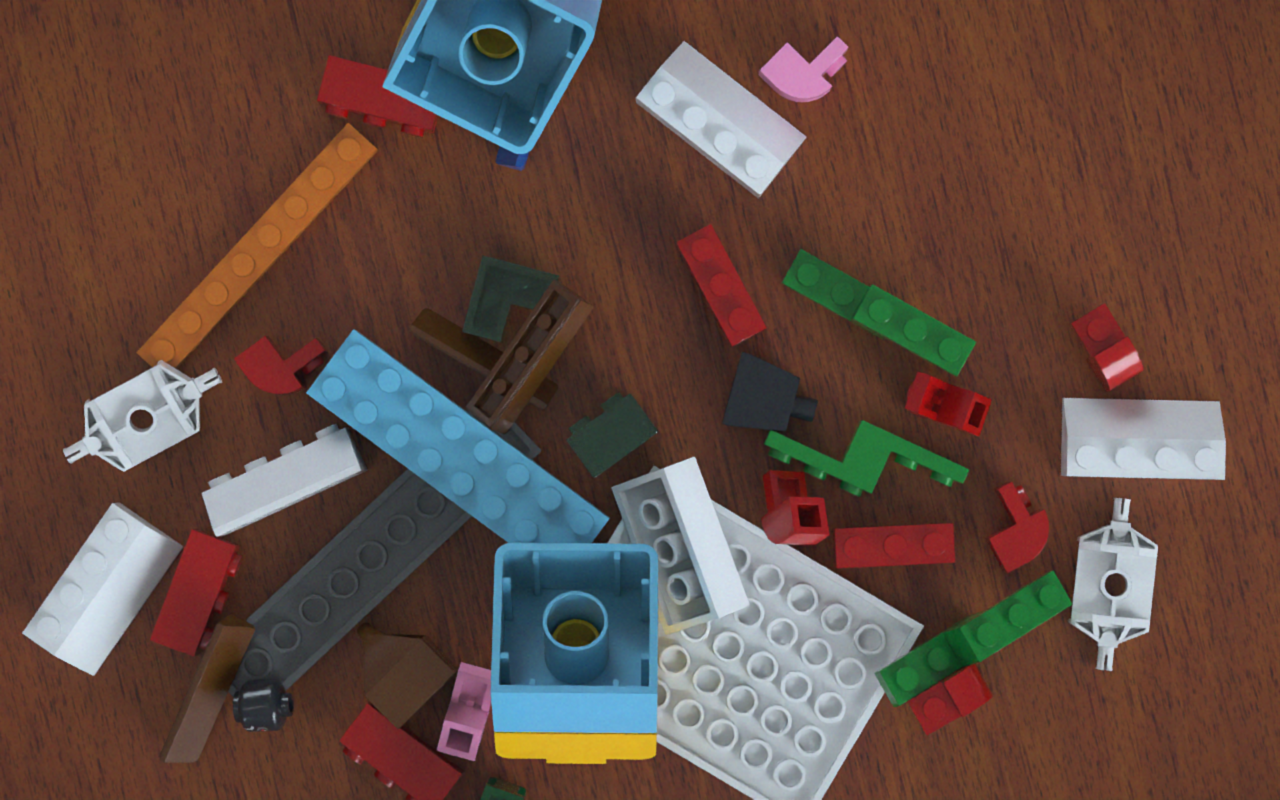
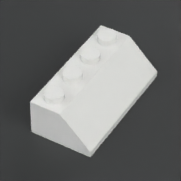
(720, 119)
(1142, 439)
(284, 481)
(694, 562)
(103, 589)

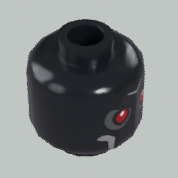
(262, 705)

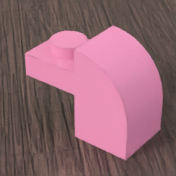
(796, 78)
(466, 712)

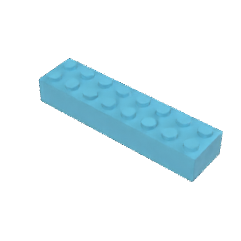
(451, 448)

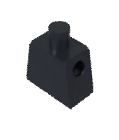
(765, 397)

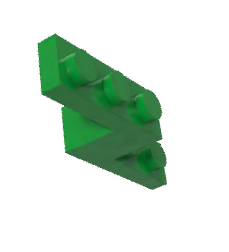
(879, 312)
(865, 459)
(973, 638)

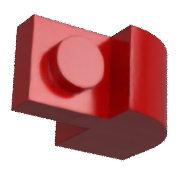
(1109, 351)
(272, 372)
(947, 404)
(792, 514)
(1026, 535)
(950, 698)

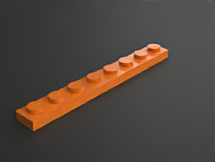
(259, 249)

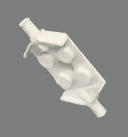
(161, 391)
(1100, 554)

